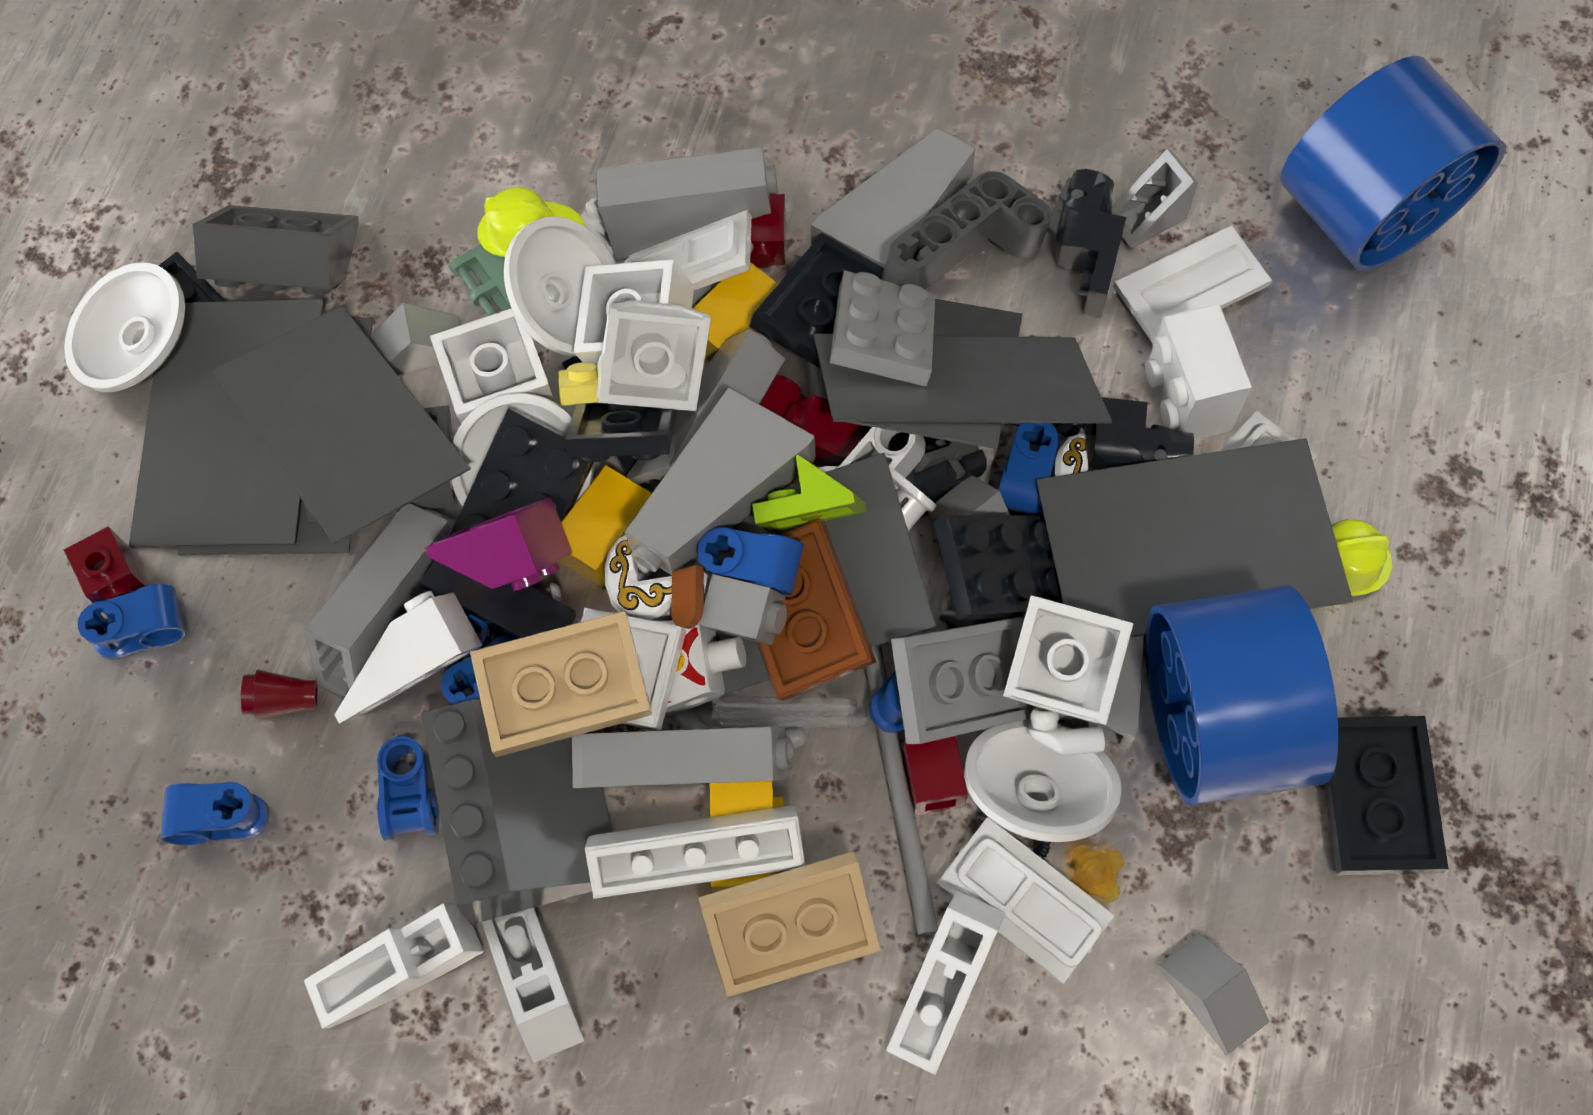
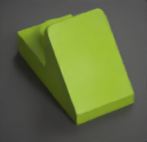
(819, 498)

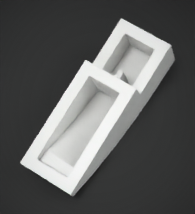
(392, 965)

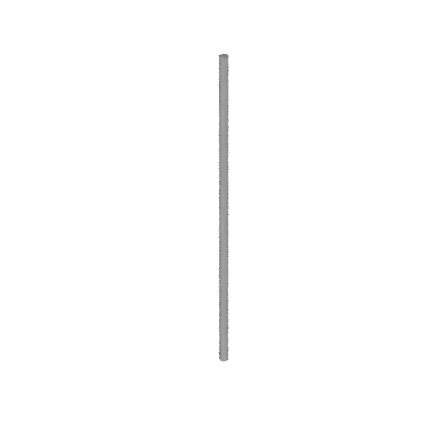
(893, 759)

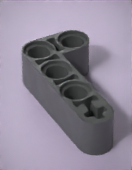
(983, 210)

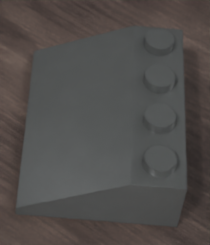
(510, 819)

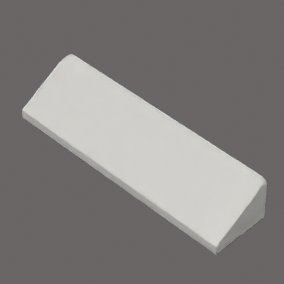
(694, 851)

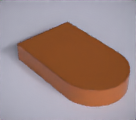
(687, 596)

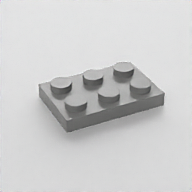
(884, 328)
(957, 680)

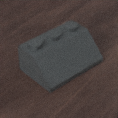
(274, 248)

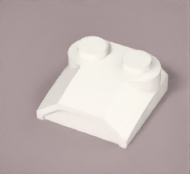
(652, 355)
(1068, 660)

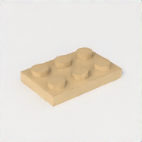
(560, 683)
(789, 924)

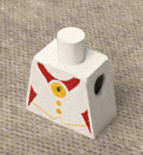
(701, 668)

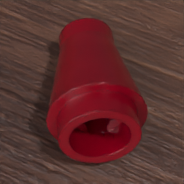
(276, 694)

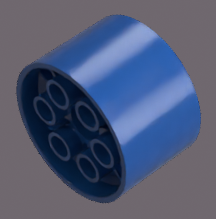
(1391, 162)
(1241, 694)

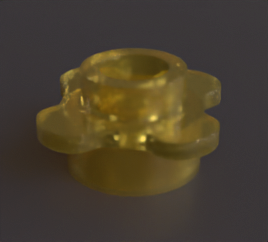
(1107, 863)

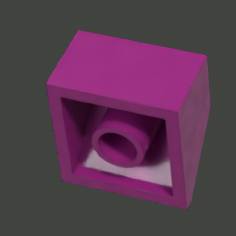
(507, 548)

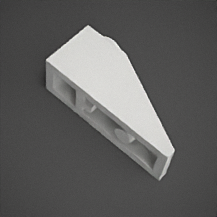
(410, 650)
(945, 982)
(532, 984)

